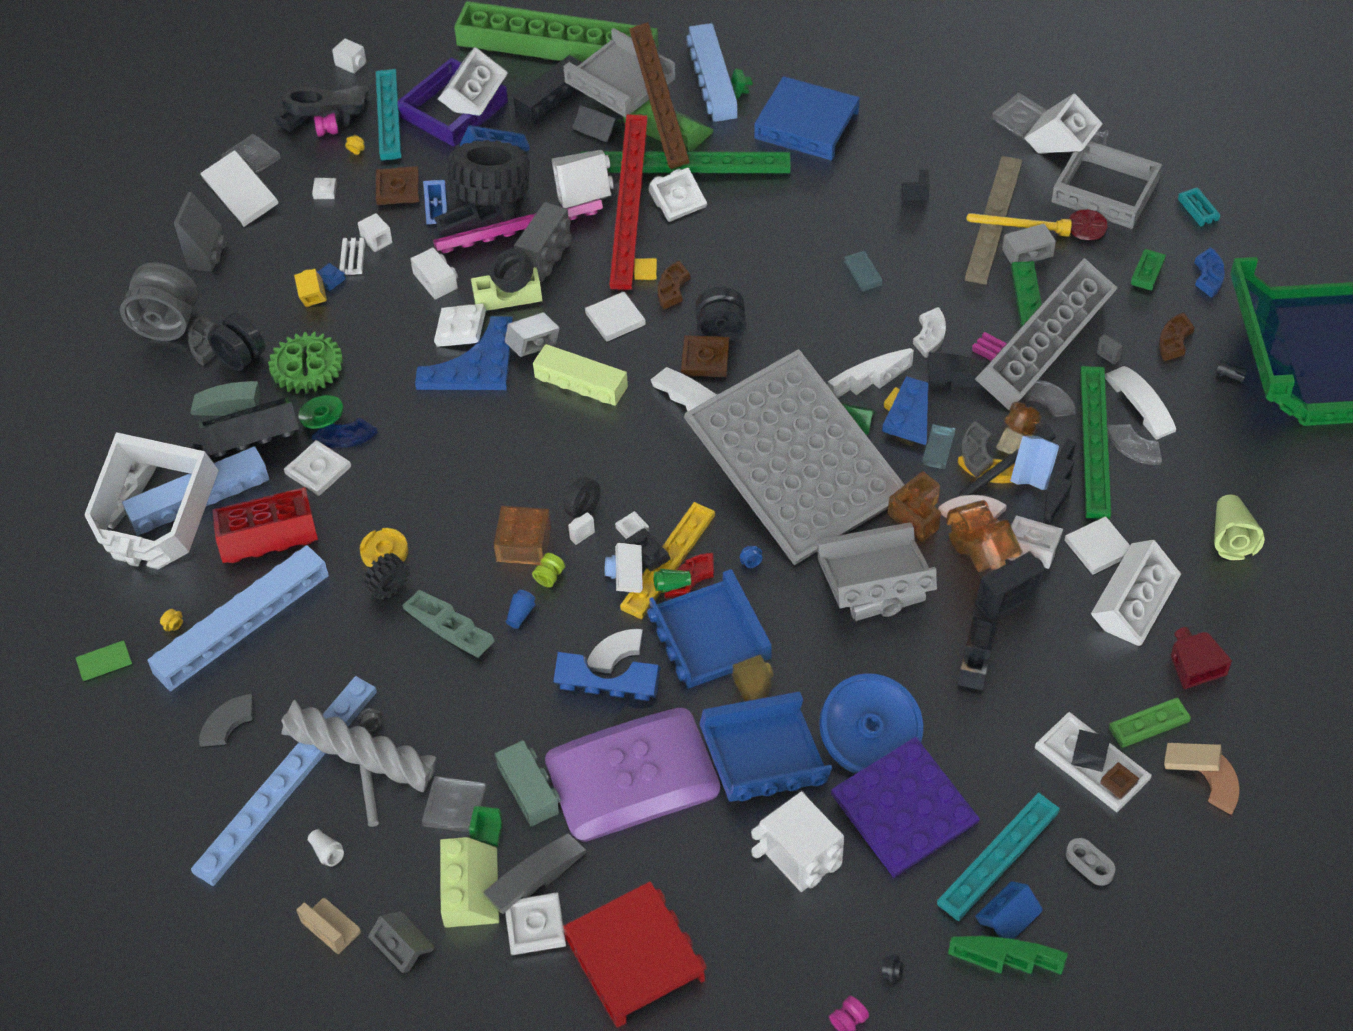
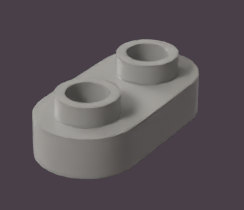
(1092, 861)

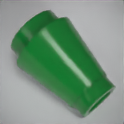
(669, 580)

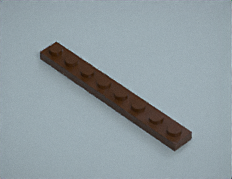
(659, 96)

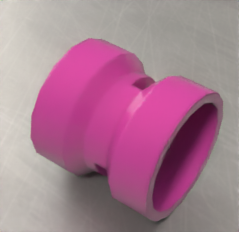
(326, 124)
(849, 1015)

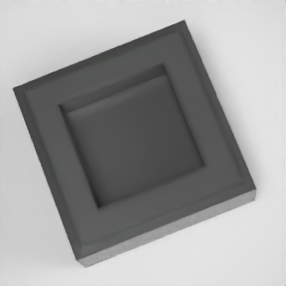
(1109, 349)

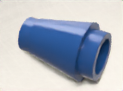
(520, 607)

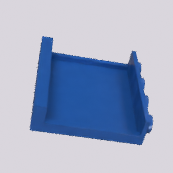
(805, 117)
(709, 631)
(763, 747)

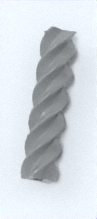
(358, 747)

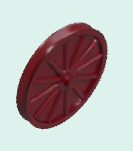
(1088, 224)

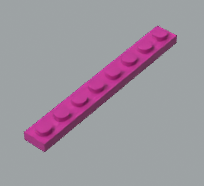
(506, 228)

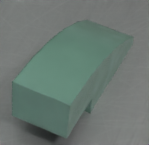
(226, 399)

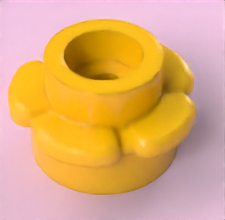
(355, 144)
(171, 620)

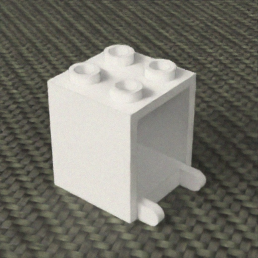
(800, 842)

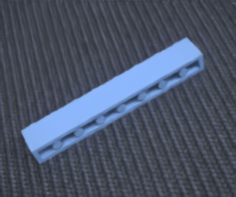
(237, 618)

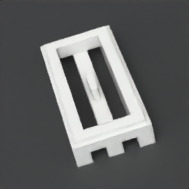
(352, 244)

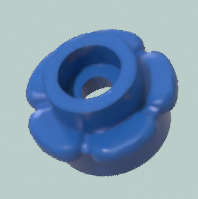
(751, 556)

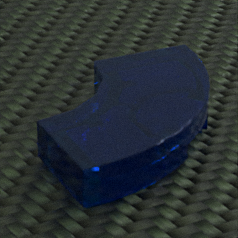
(345, 435)

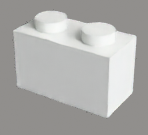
(434, 273)

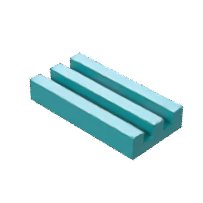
(1195, 207)

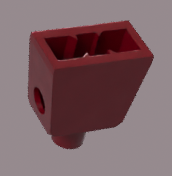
(1198, 658)

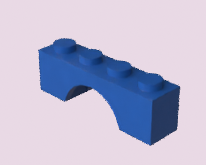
(638, 680)

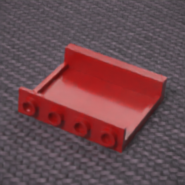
(633, 951)

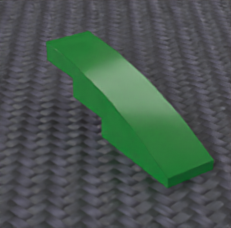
(995, 952)

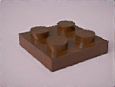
(397, 185)
(705, 356)

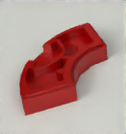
(700, 568)

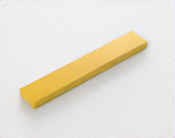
(678, 547)

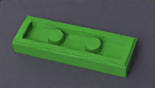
(1149, 722)

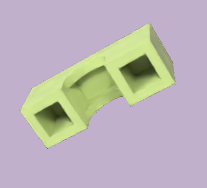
(492, 297)

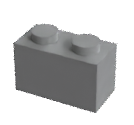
(1029, 244)
(531, 334)

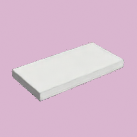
(239, 188)
(1059, 747)

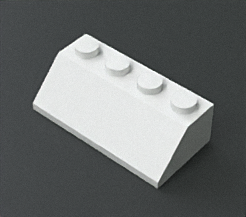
(1136, 592)

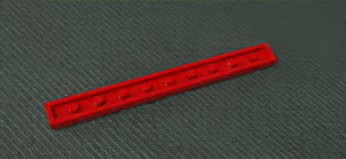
(628, 202)

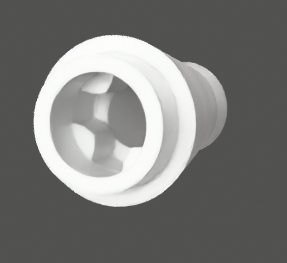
(327, 849)

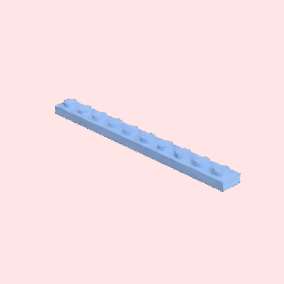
(276, 789)

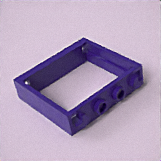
(451, 134)

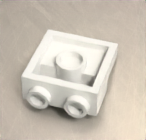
(677, 194)
(1037, 538)

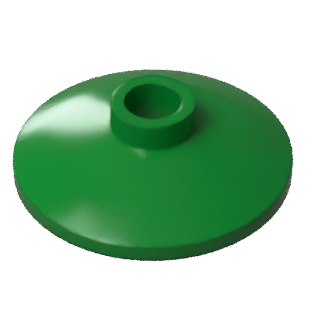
(320, 411)

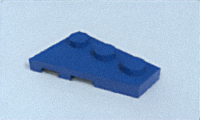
(909, 412)

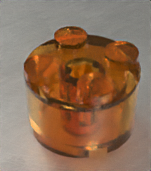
(966, 520)
(992, 546)

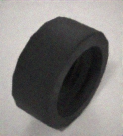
(519, 278)

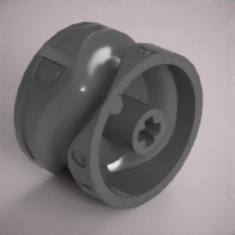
(159, 301)

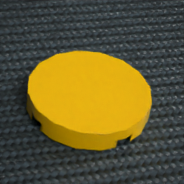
(383, 542)

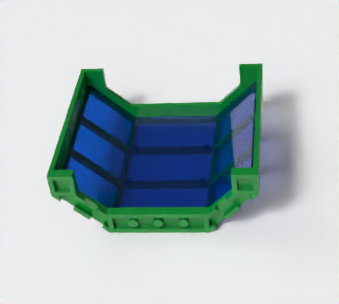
(1300, 344)

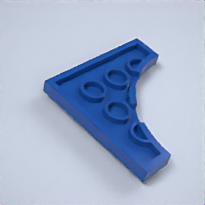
(478, 369)

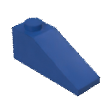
(480, 134)

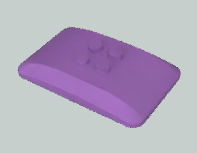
(632, 773)

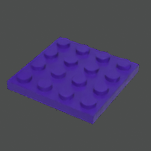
(904, 806)

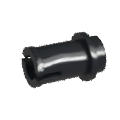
(1229, 370)

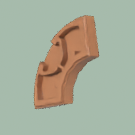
(1223, 786)

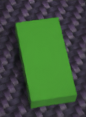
(103, 660)

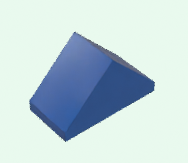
(435, 199)

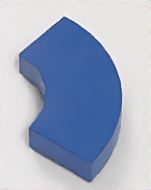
(1211, 271)

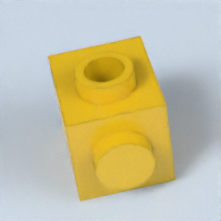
(310, 287)

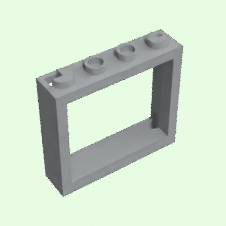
(1113, 159)

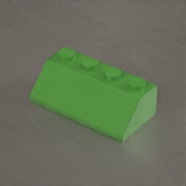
(692, 131)

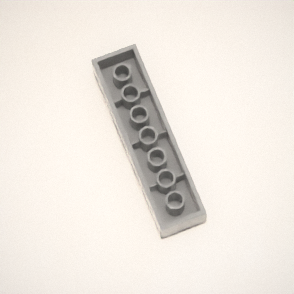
(1046, 334)

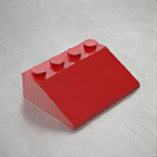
(264, 525)

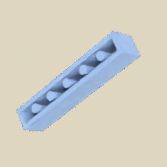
(712, 72)
(163, 502)

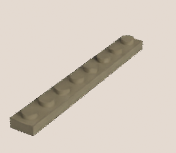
(989, 235)

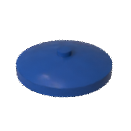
(868, 720)

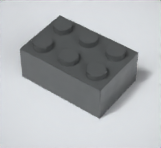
(545, 238)

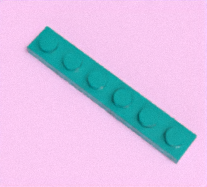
(388, 115)
(998, 857)

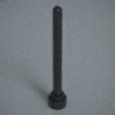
(1043, 431)

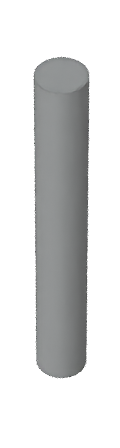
(369, 796)

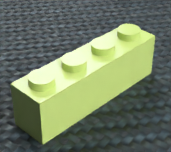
(580, 375)

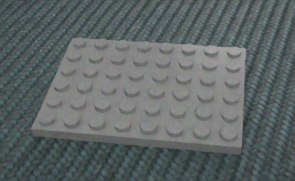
(795, 455)

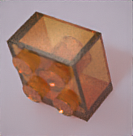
(522, 535)

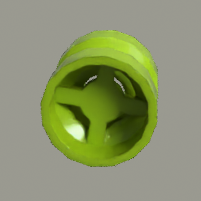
(548, 570)

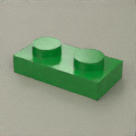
(1148, 269)

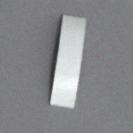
(1145, 400)

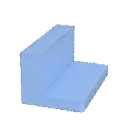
(1034, 462)

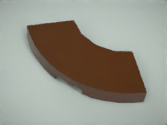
(671, 283)
(1173, 335)

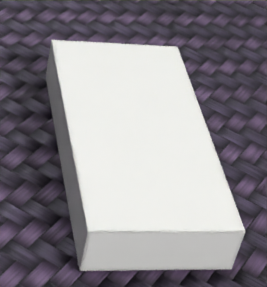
(628, 568)

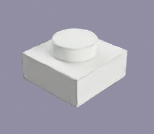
(324, 188)
(581, 528)

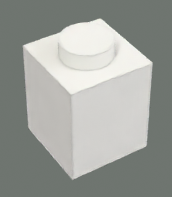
(349, 55)
(375, 232)

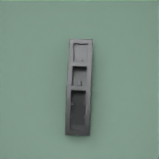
(534, 872)

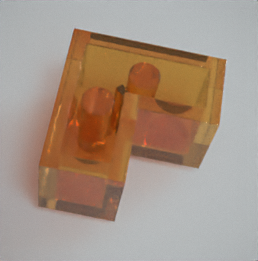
(916, 505)

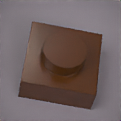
(1119, 780)

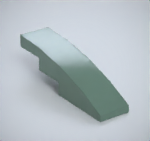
(447, 623)

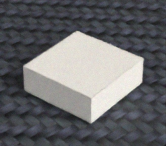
(631, 524)

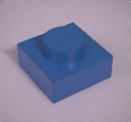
(331, 276)

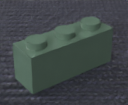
(528, 783)

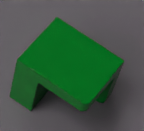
(486, 825)

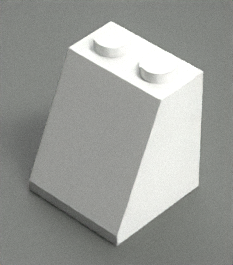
(1064, 127)
(582, 177)

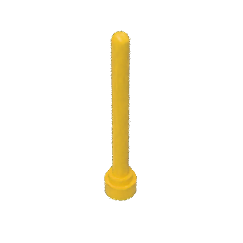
(1060, 227)

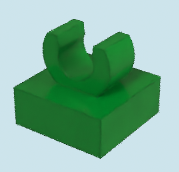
(738, 83)

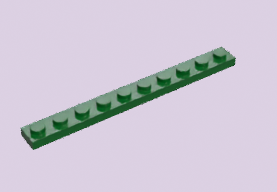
(711, 162)

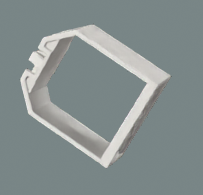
(109, 486)

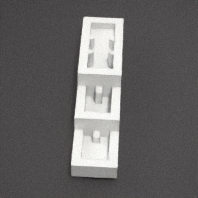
(873, 371)
(682, 388)
(135, 482)

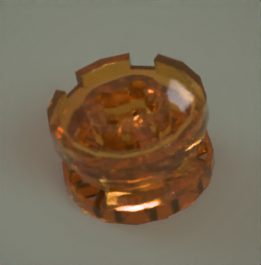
(1022, 418)

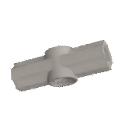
(885, 607)

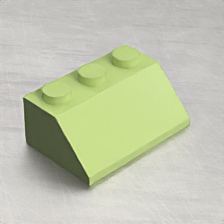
(466, 872)

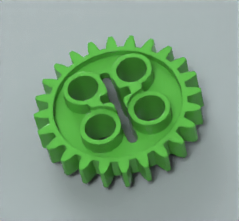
(288, 362)

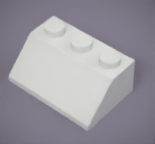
(473, 84)

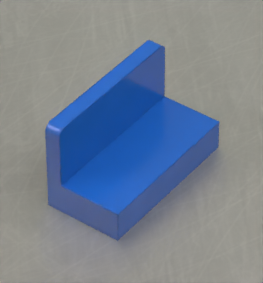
(1010, 910)

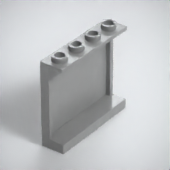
(615, 75)
(875, 565)

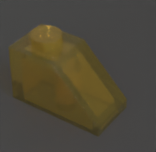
(753, 678)

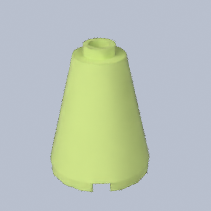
(1236, 529)

